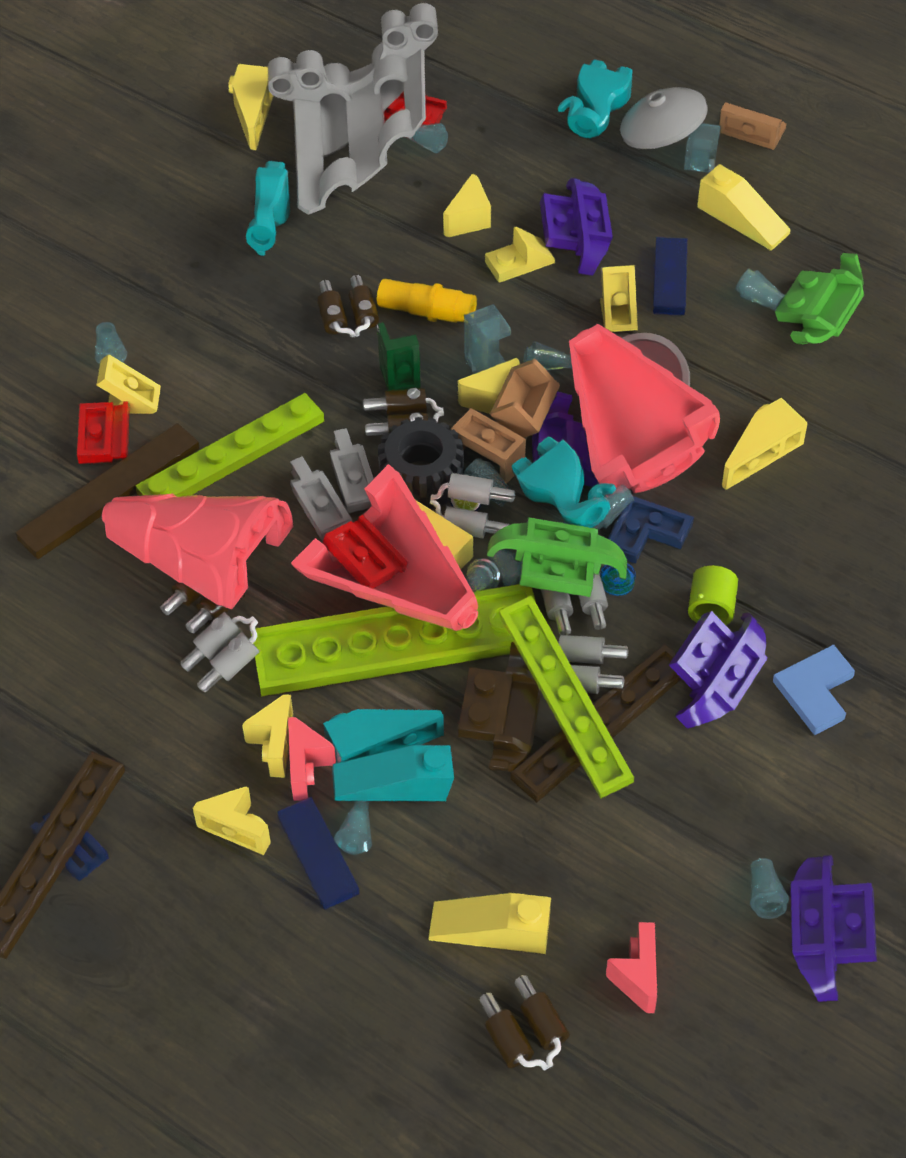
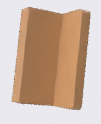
(751, 126)

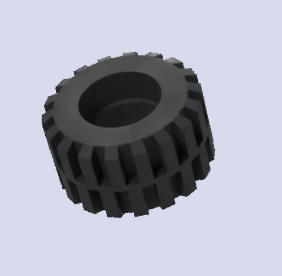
(423, 442)

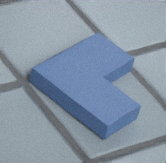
(808, 687)

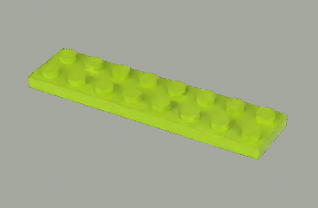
(377, 644)

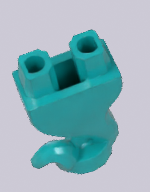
(597, 95)
(271, 206)
(559, 481)

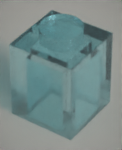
(702, 148)

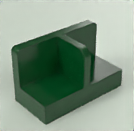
(399, 360)

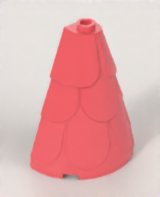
(636, 414)
(198, 537)
(432, 583)

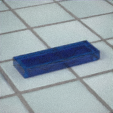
(670, 276)
(318, 853)

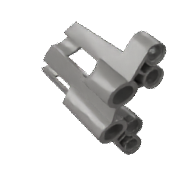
(349, 107)

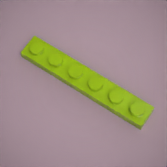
(235, 449)
(566, 697)

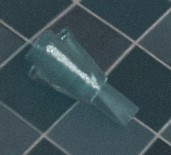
(431, 137)
(548, 357)
(482, 575)
(355, 831)

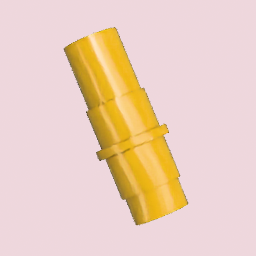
(426, 300)

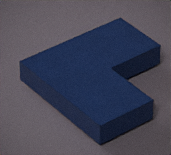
(652, 521)

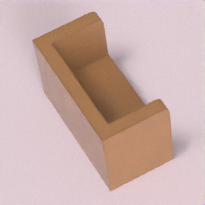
(525, 398)
(491, 441)

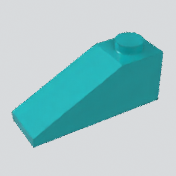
(381, 730)
(396, 775)

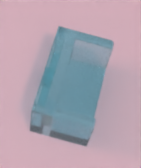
(482, 338)

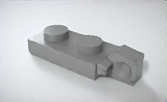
(351, 471)
(317, 498)

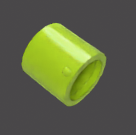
(715, 591)

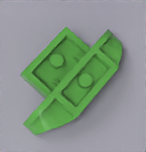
(823, 301)
(558, 554)

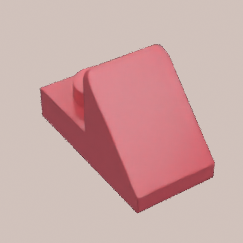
(306, 751)
(638, 974)

